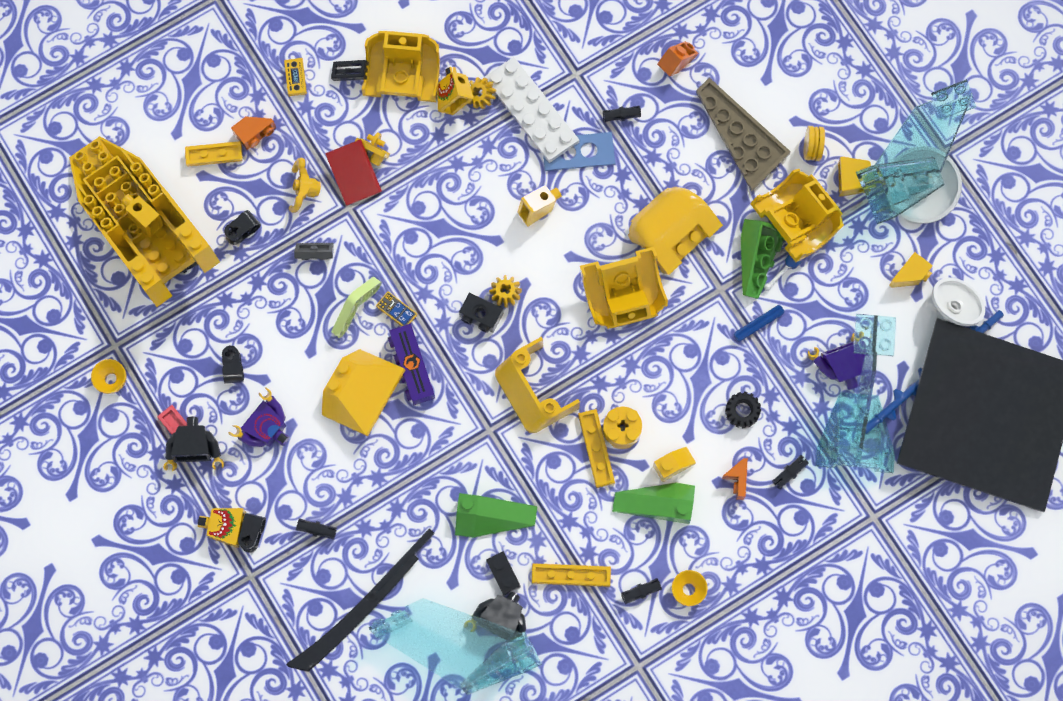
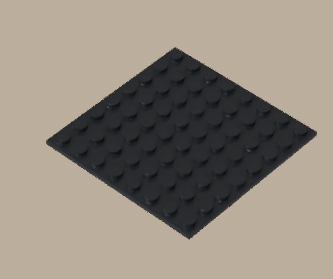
(987, 416)

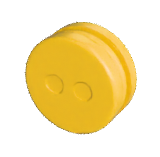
(814, 143)

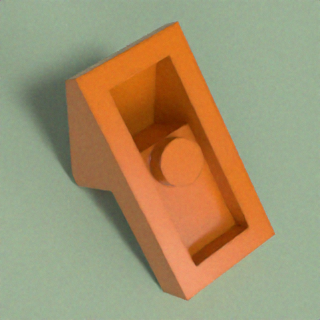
(738, 473)

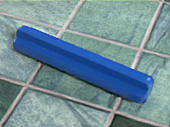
(758, 323)

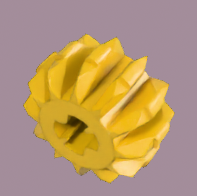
(487, 92)
(502, 296)

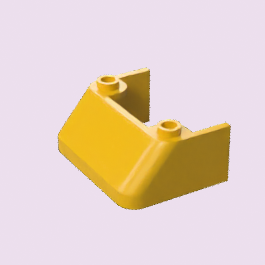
(531, 412)

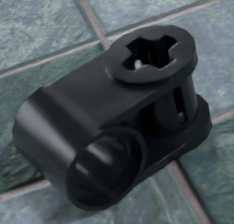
(243, 225)
(232, 368)
(251, 529)

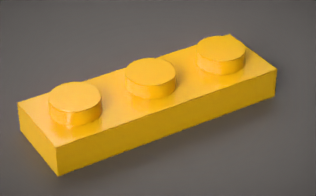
(213, 153)

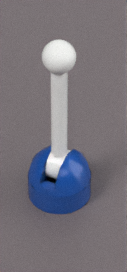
(790, 263)

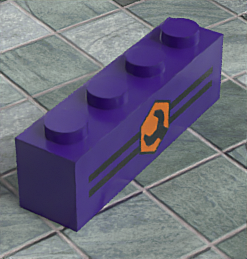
(410, 358)

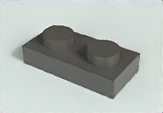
(314, 251)

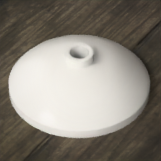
(958, 302)

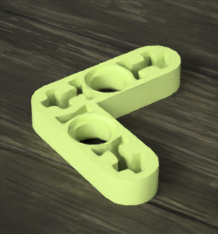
(352, 303)

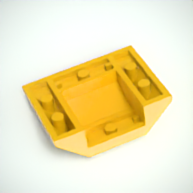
(360, 390)

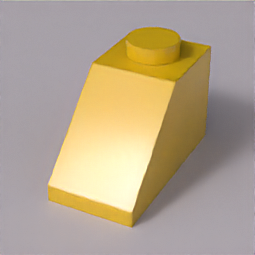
(912, 272)
(673, 463)

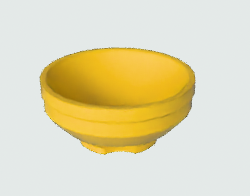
(102, 370)
(693, 578)

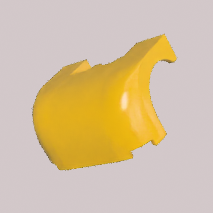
(402, 65)
(800, 213)
(673, 226)
(624, 289)

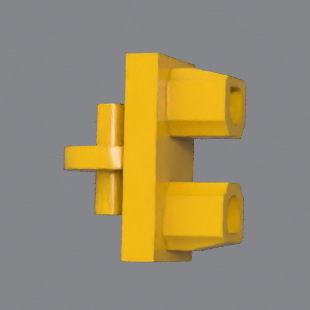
(378, 153)

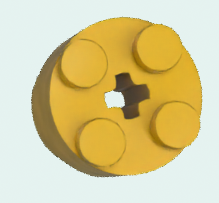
(612, 431)

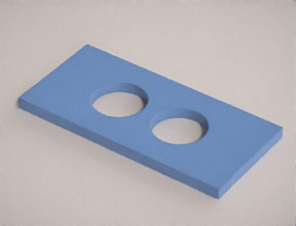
(604, 155)

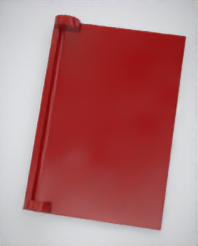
(353, 172)

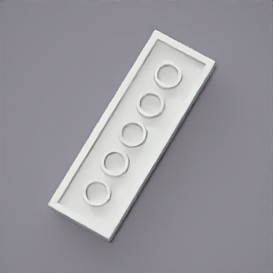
(532, 110)

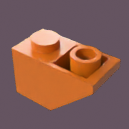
(677, 58)
(252, 130)

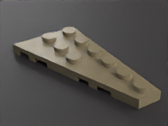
(748, 142)

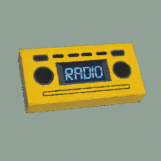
(295, 77)

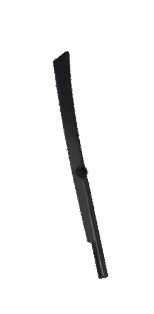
(323, 646)

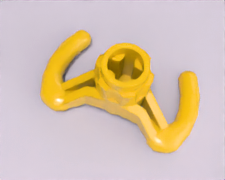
(303, 185)

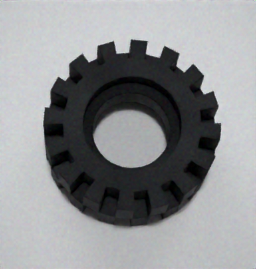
(740, 421)

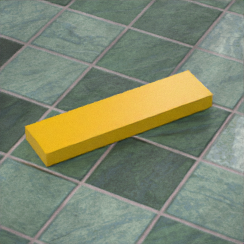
(596, 448)
(571, 575)

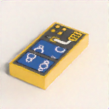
(396, 309)

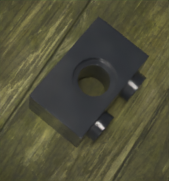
(474, 304)

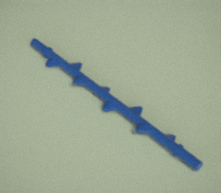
(900, 397)

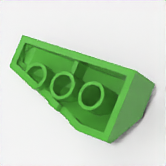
(758, 248)
(662, 502)
(488, 515)

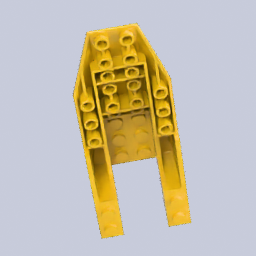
(101, 179)

